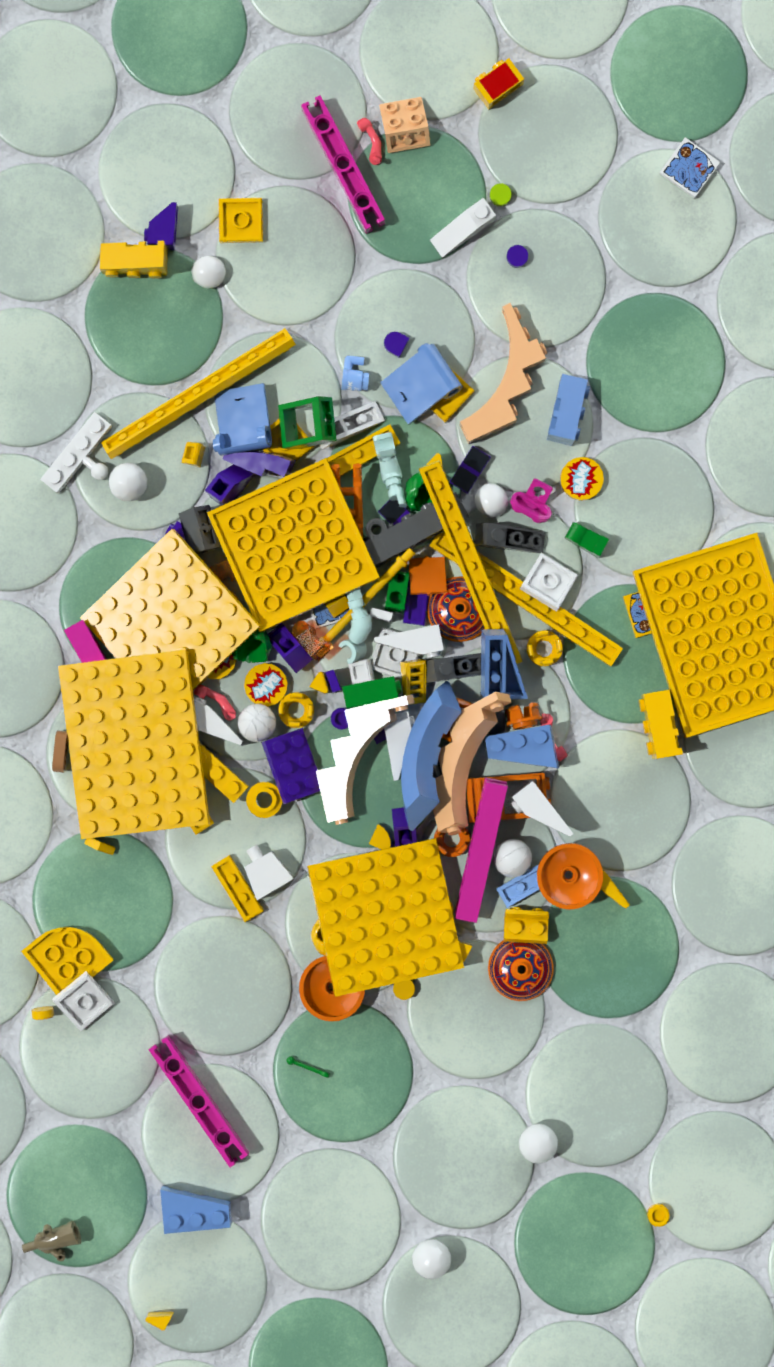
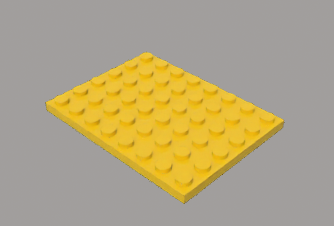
(713, 632)
(134, 744)

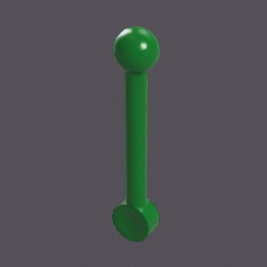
(290, 1060)

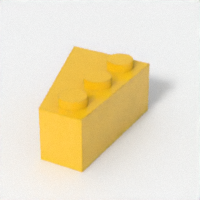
(134, 259)
(660, 724)

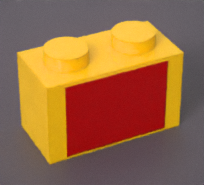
(498, 83)

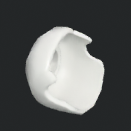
(208, 272)
(491, 500)

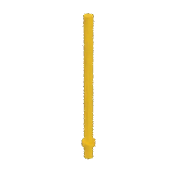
(384, 579)

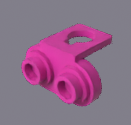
(532, 505)

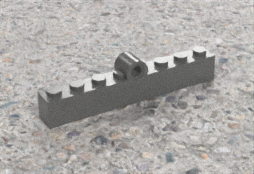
(407, 534)

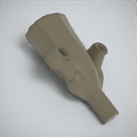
(51, 1239)

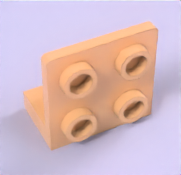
(405, 124)

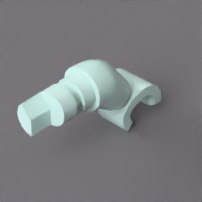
(389, 467)
(360, 627)

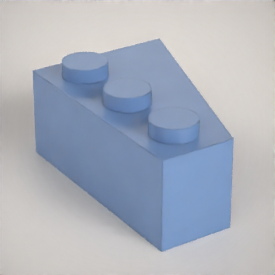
(568, 410)
(499, 666)
(524, 746)
(193, 1212)

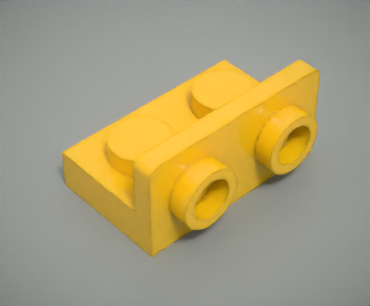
(526, 925)

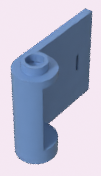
(422, 381)
(244, 422)

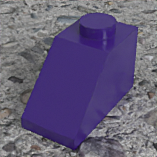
(163, 227)
(289, 648)
(401, 830)

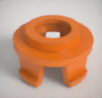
(516, 719)
(456, 850)

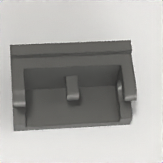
(199, 529)

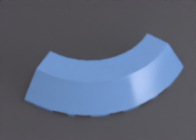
(422, 754)

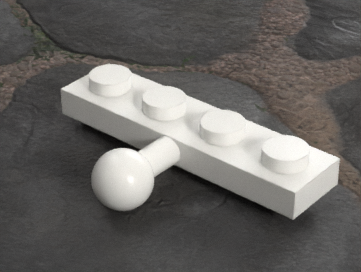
(78, 453)

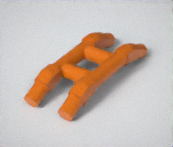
(355, 491)

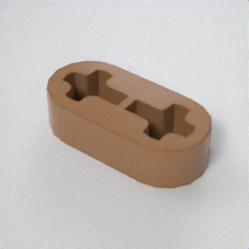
(60, 751)

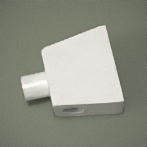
(266, 872)

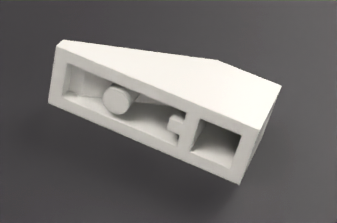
(463, 227)
(355, 422)
(418, 641)
(211, 723)
(396, 737)
(536, 806)

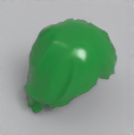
(416, 492)
(254, 649)

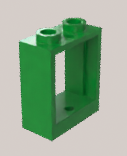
(324, 430)
(371, 692)

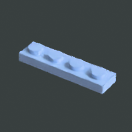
(519, 887)

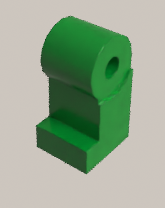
(586, 539)
(397, 593)

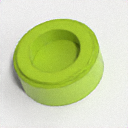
(500, 194)

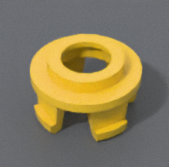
(553, 639)
(284, 712)
(253, 806)

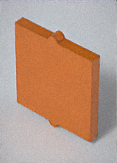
(427, 575)

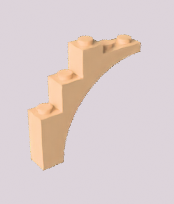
(522, 356)

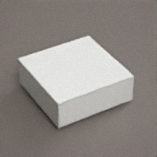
(381, 615)
(361, 671)

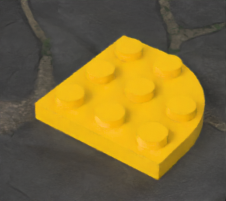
(65, 955)

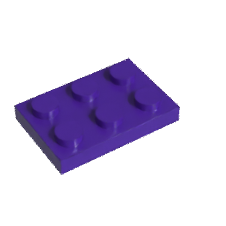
(292, 765)

